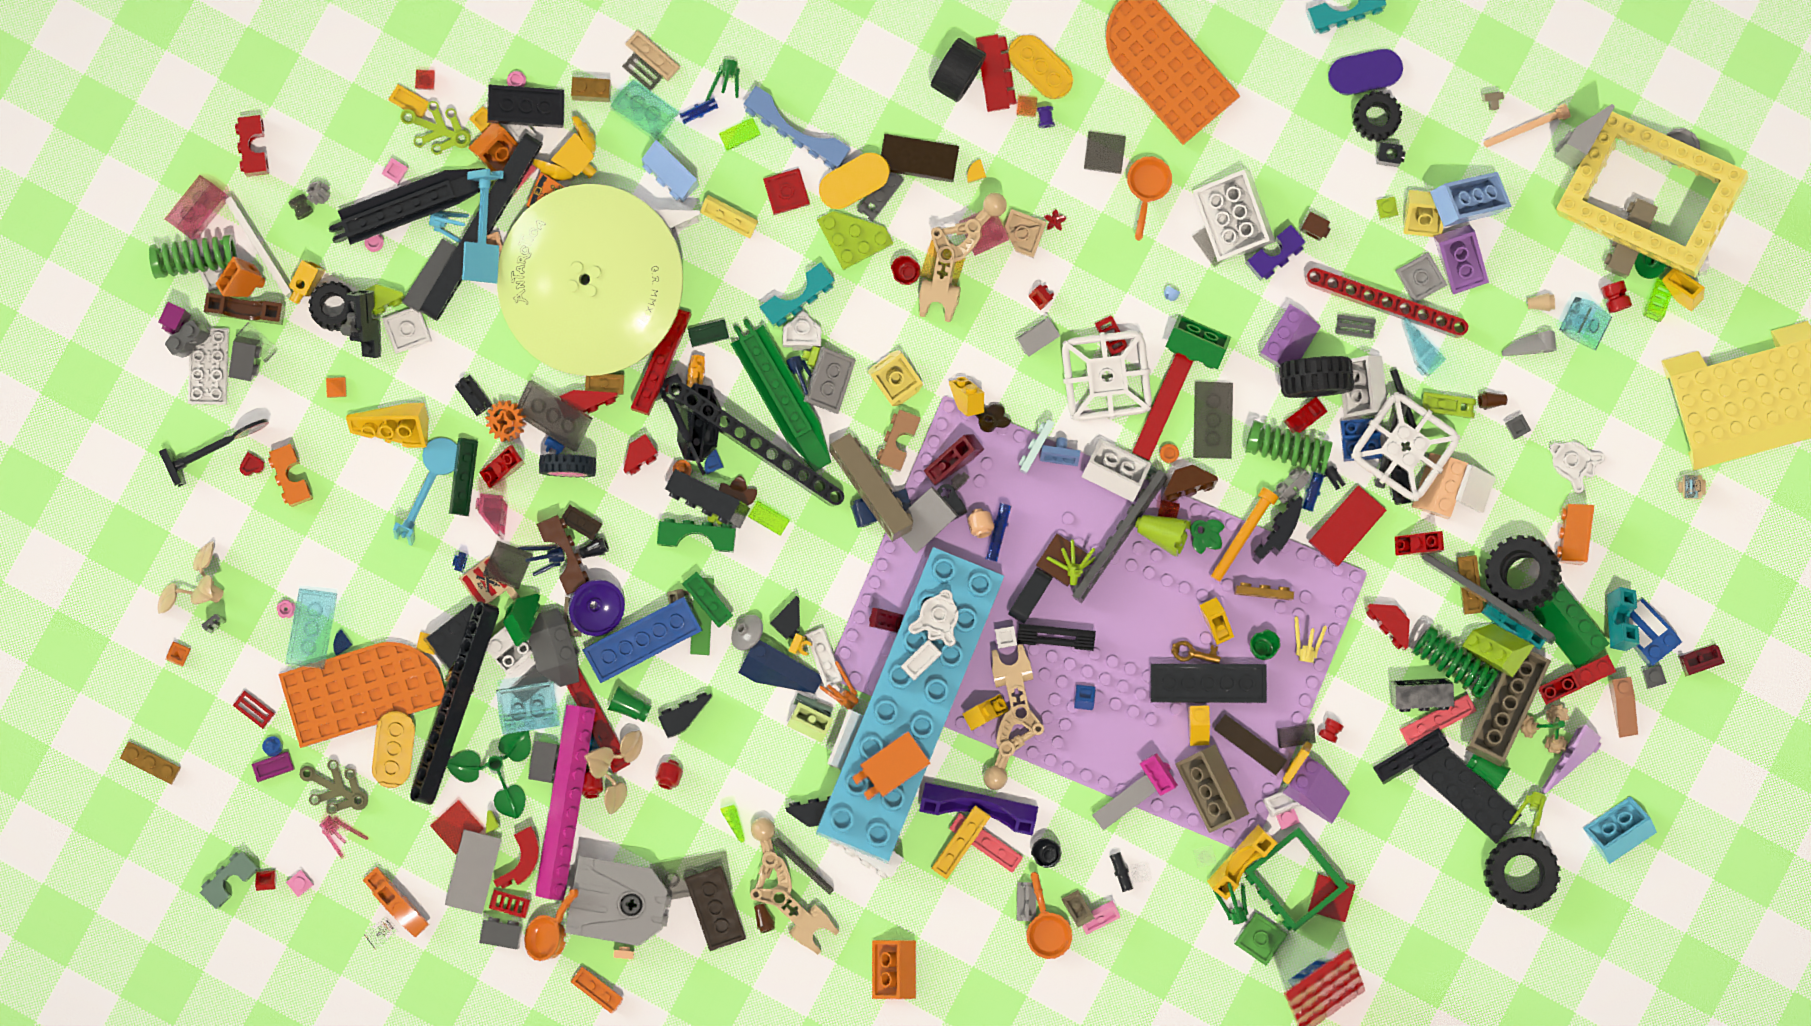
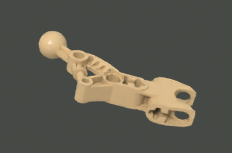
(941, 287)
(1012, 677)
(805, 922)

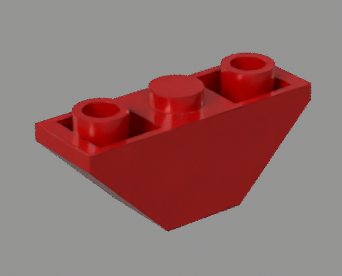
(502, 466)
(1419, 543)
(1391, 622)

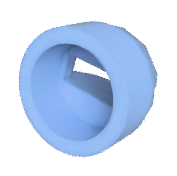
(1171, 294)

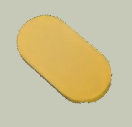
(1040, 66)
(854, 180)
(393, 749)

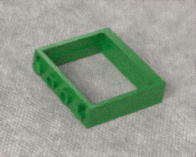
(1318, 857)

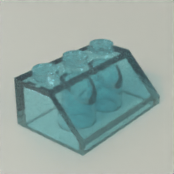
(644, 110)
(528, 707)

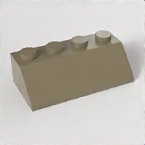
(1212, 788)

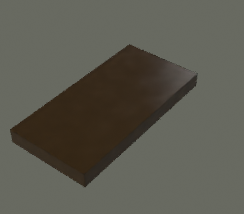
(920, 157)
(715, 908)

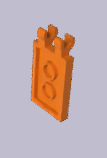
(892, 766)

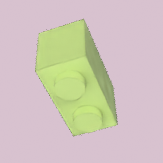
(810, 722)

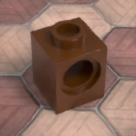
(1315, 226)

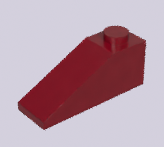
(954, 458)

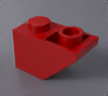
(639, 453)

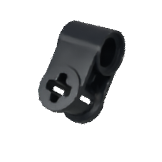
(953, 500)

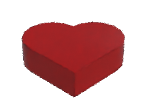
(251, 464)

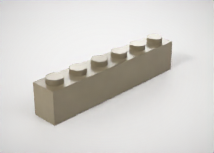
(871, 487)

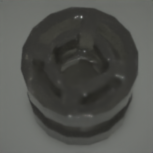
(300, 207)

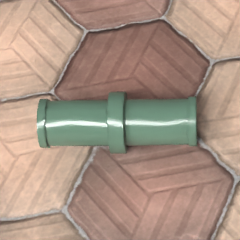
(814, 704)

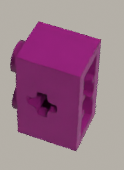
(173, 318)

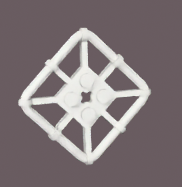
(1096, 368)
(1417, 442)

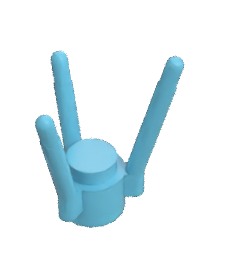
(441, 219)

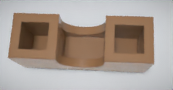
(903, 424)

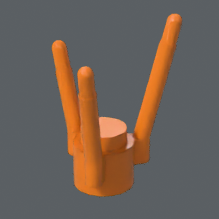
(846, 698)

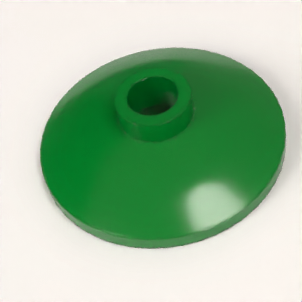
(1647, 268)

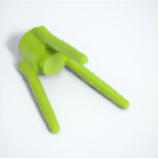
(1536, 803)

